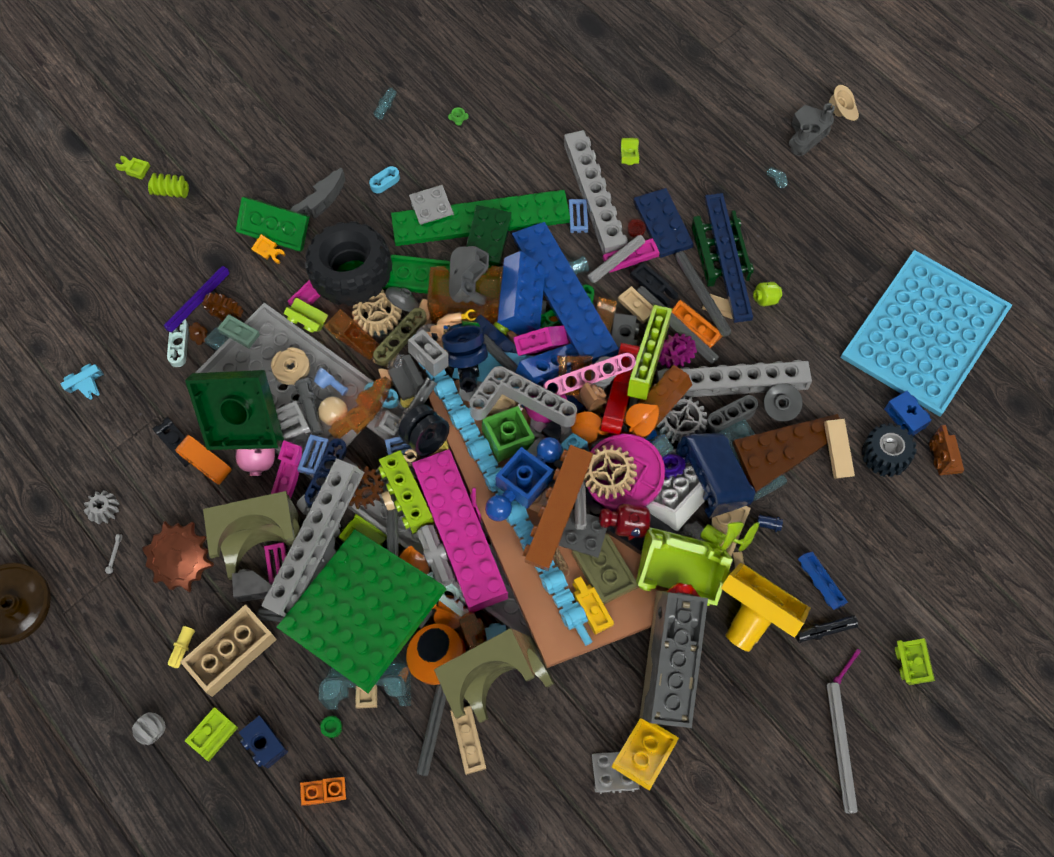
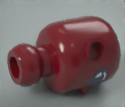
(628, 520)

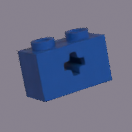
(908, 413)

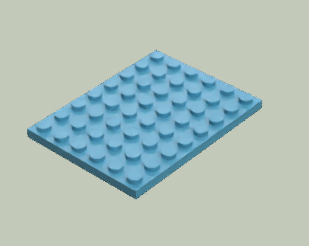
(926, 332)

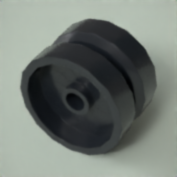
(423, 430)

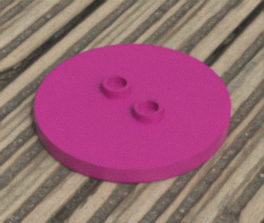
(649, 471)

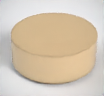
(388, 500)

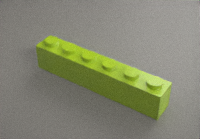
(649, 352)

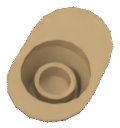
(844, 103)

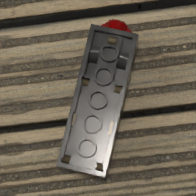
(674, 656)

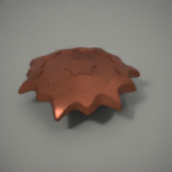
(177, 556)

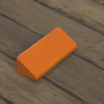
(697, 323)

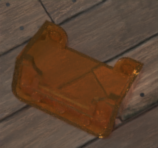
(441, 304)

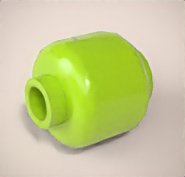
(767, 293)

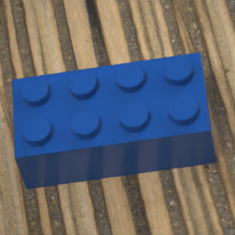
(521, 294)

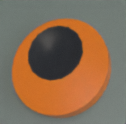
(432, 648)

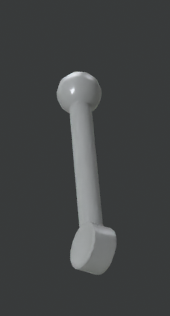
(109, 569)

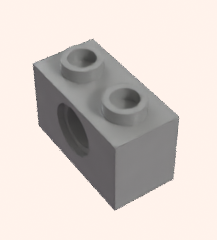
(428, 353)

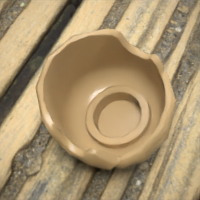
(332, 409)

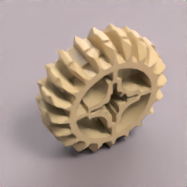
(376, 311)
(617, 470)

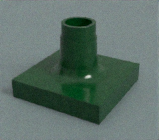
(235, 410)

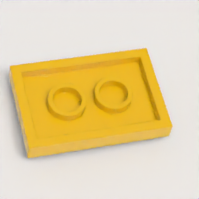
(645, 753)

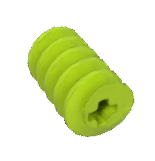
(171, 187)

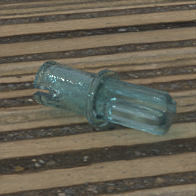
(385, 103)

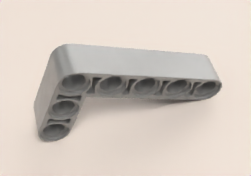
(521, 395)

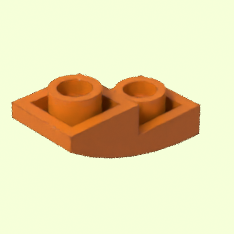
(322, 791)

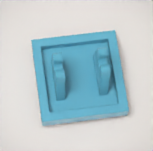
(83, 381)

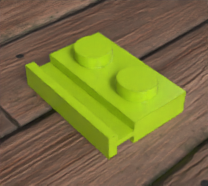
(364, 528)
(211, 734)

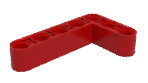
(618, 398)

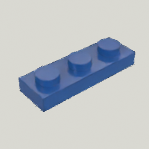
(822, 580)

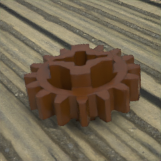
(221, 306)
(370, 492)

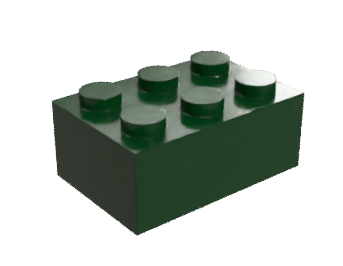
(490, 232)

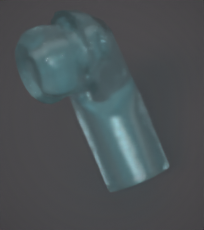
(780, 177)

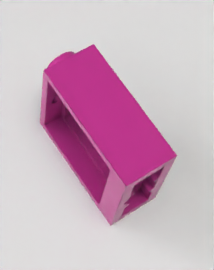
(541, 340)

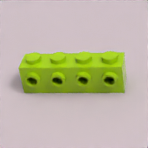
(406, 491)

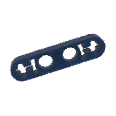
(322, 471)

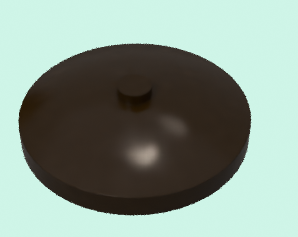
(23, 602)

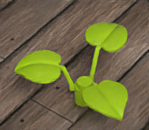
(714, 536)

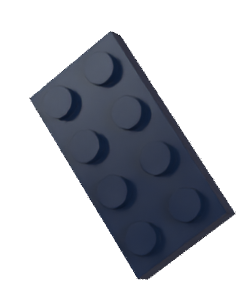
(663, 222)

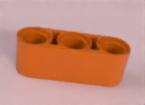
(203, 459)

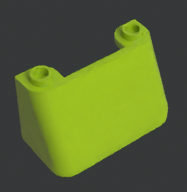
(685, 560)

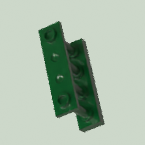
(707, 259)

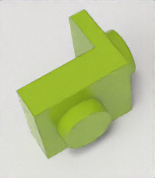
(629, 151)

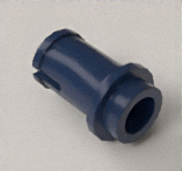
(770, 522)

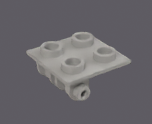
(431, 204)
(608, 778)

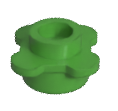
(458, 116)

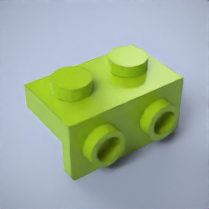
(306, 314)
(915, 661)

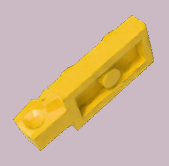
(593, 606)

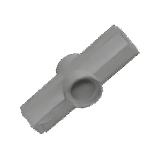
(435, 555)

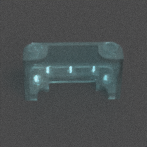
(395, 682)

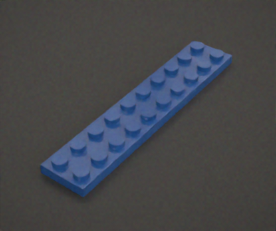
(566, 294)

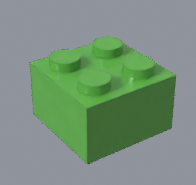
(507, 433)

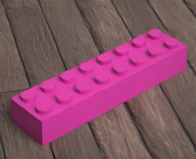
(460, 531)

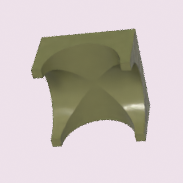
(248, 522)
(476, 670)

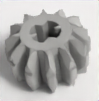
(107, 502)

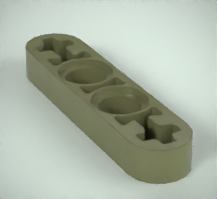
(403, 338)

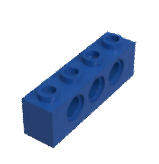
(545, 365)

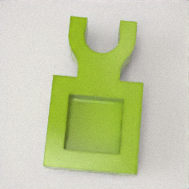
(135, 168)

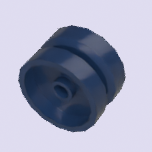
(465, 346)

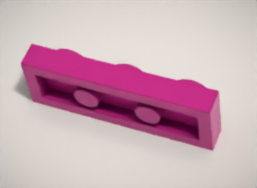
(645, 252)

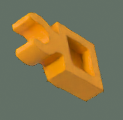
(266, 248)

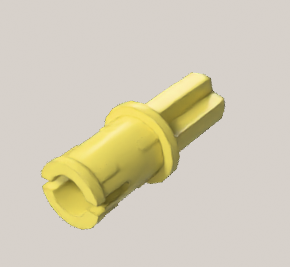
(181, 647)

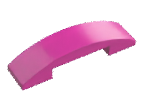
(288, 474)

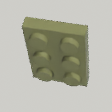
(607, 572)

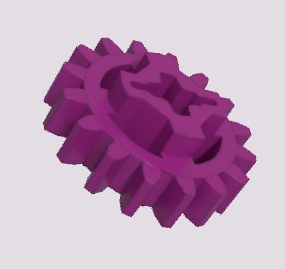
(677, 350)

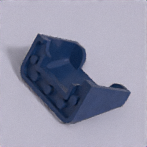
(717, 471)

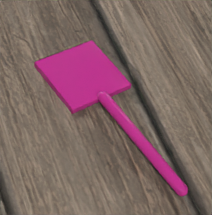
(473, 501)

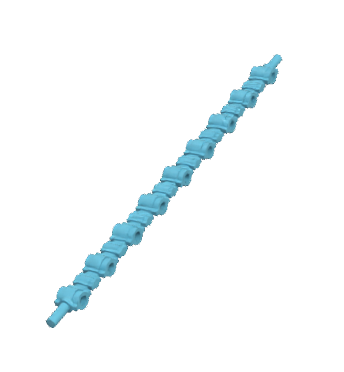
(479, 448)

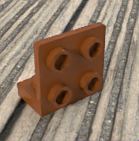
(946, 452)

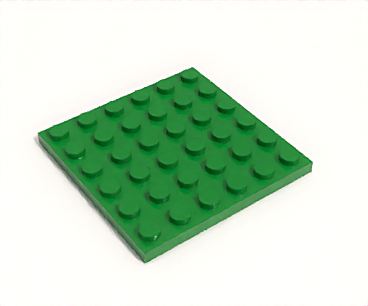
(361, 610)

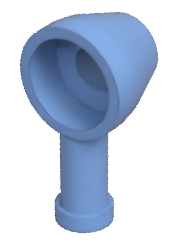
(324, 379)

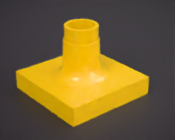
(761, 606)

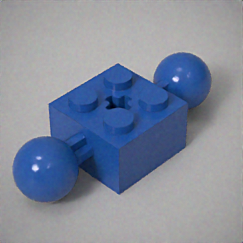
(523, 478)

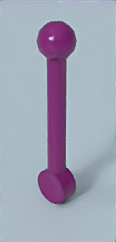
(837, 679)

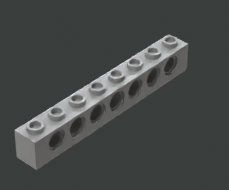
(579, 154)
(762, 383)
(313, 537)

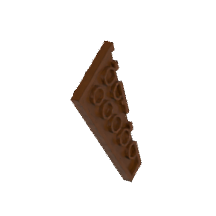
(779, 450)

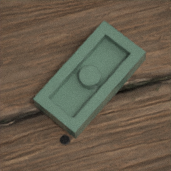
(238, 331)

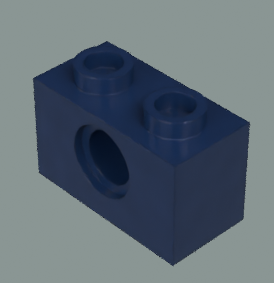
(273, 750)

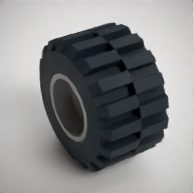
(889, 450)

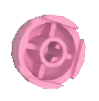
(255, 460)

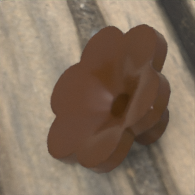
(197, 333)

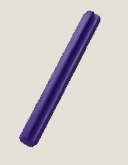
(196, 299)

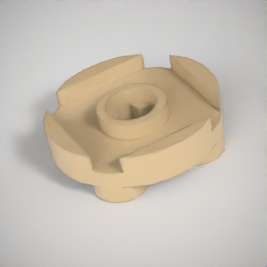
(289, 356)

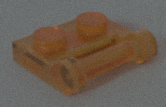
(577, 362)

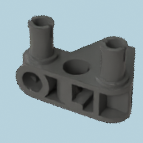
(810, 127)
(466, 267)

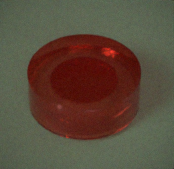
(636, 227)

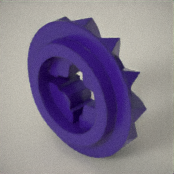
(677, 462)

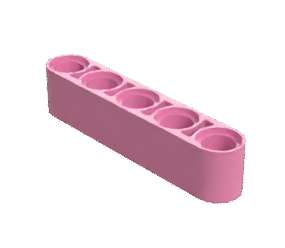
(599, 375)

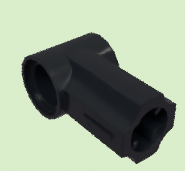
(468, 378)

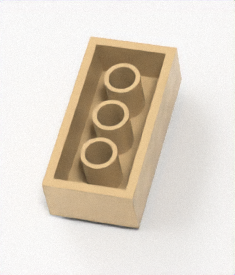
(228, 651)

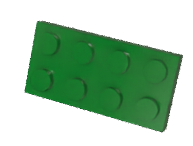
(273, 222)

